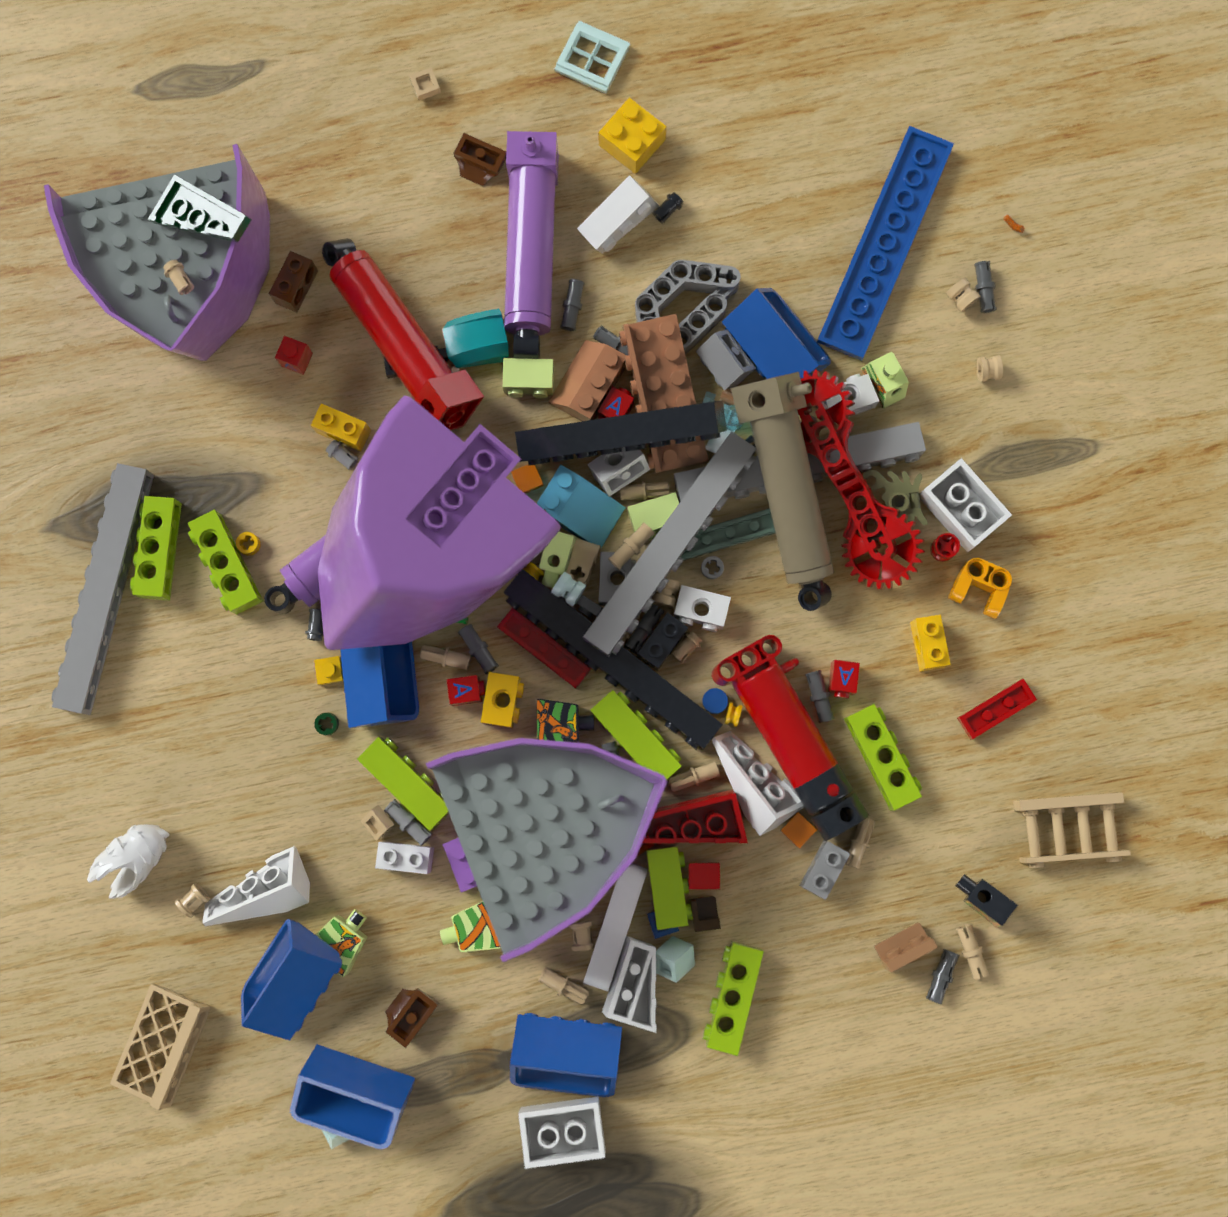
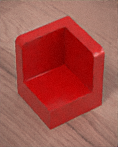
(704, 876)

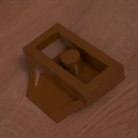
(478, 159)
(408, 1014)

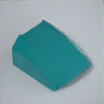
(476, 339)

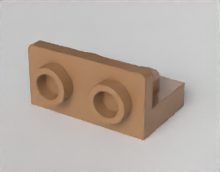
(904, 947)

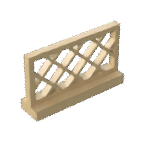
(176, 1059)

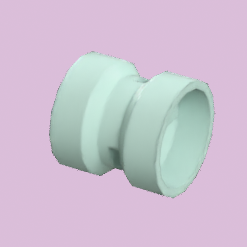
(568, 588)

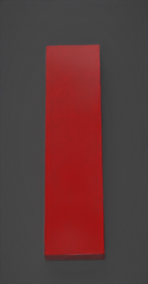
(544, 648)

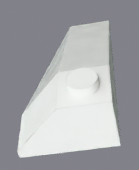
(760, 793)
(269, 891)

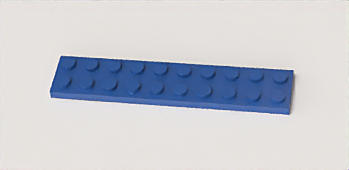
(885, 243)

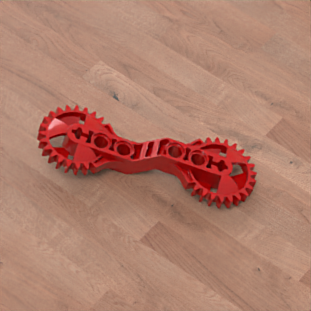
(853, 486)

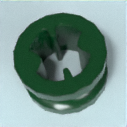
(324, 716)

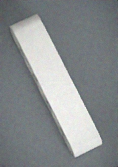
(615, 927)

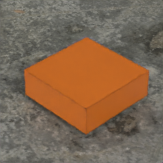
(527, 478)
(798, 830)

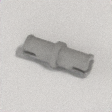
(407, 822)

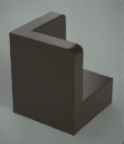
(705, 914)

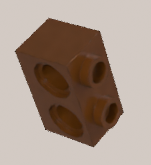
(293, 281)

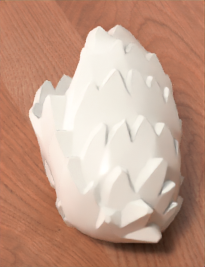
(133, 853)

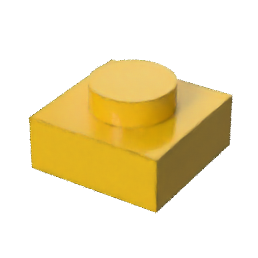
(329, 670)

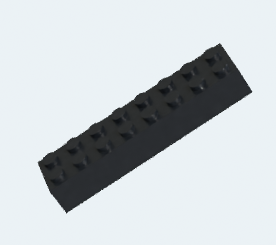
(621, 431)

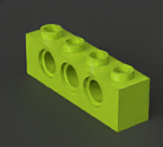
(163, 560)
(247, 593)
(894, 796)
(730, 1039)

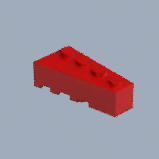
(698, 820)

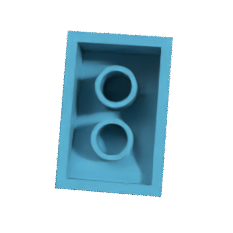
(580, 506)

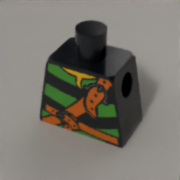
(561, 721)
(997, 905)

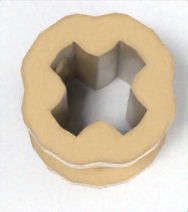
(196, 892)
(581, 936)

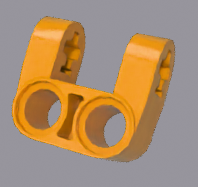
(983, 581)

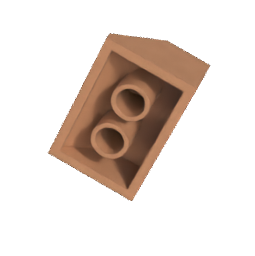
(588, 380)

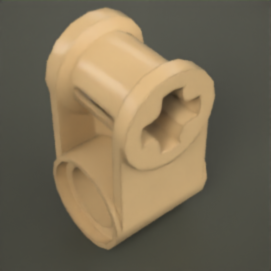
(583, 559)

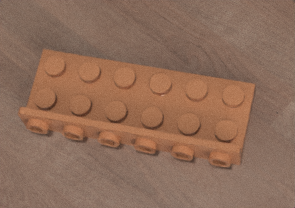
(661, 383)

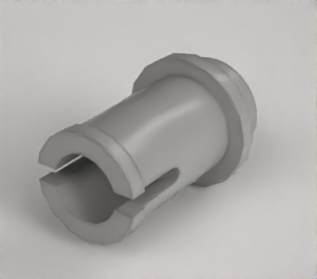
(341, 454)

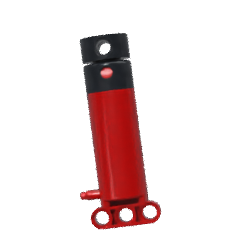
(792, 736)

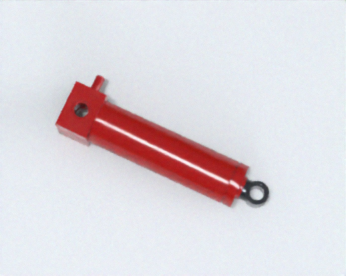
(399, 336)

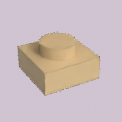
(425, 84)
(377, 822)

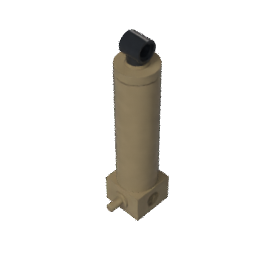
(788, 481)

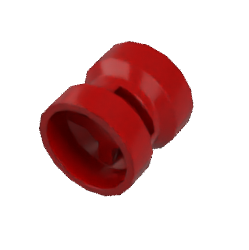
(949, 547)

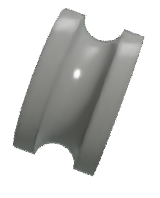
(719, 564)

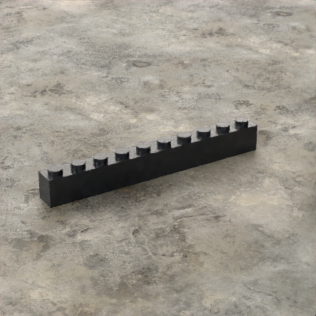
(623, 668)

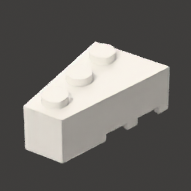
(618, 215)
(633, 986)

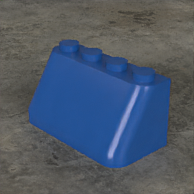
(774, 336)
(380, 685)
(288, 981)
(565, 1055)
(350, 1097)

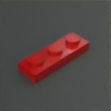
(997, 709)

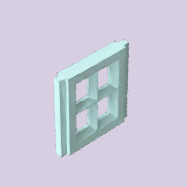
(583, 75)

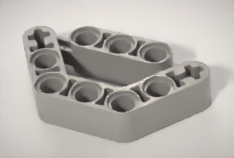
(718, 292)

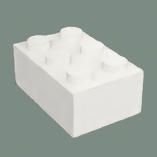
(964, 505)
(562, 1132)

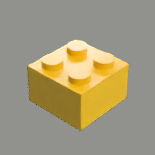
(632, 135)

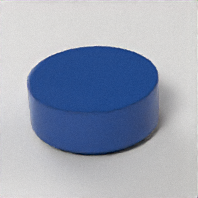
(715, 701)

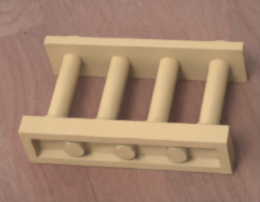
(1081, 806)

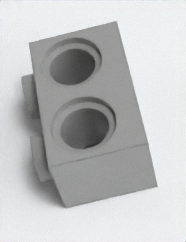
(824, 869)

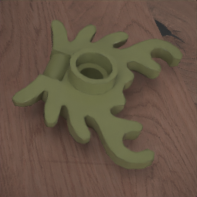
(899, 495)

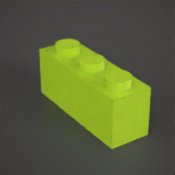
(669, 888)

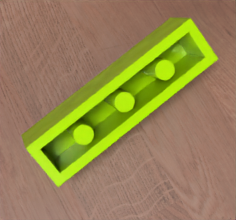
(634, 736)
(405, 782)

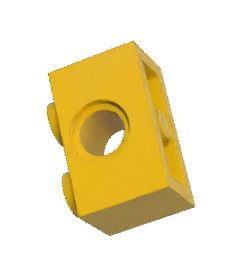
(340, 427)
(930, 643)
(497, 685)

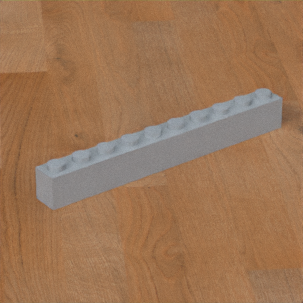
(866, 449)
(669, 545)
(102, 590)

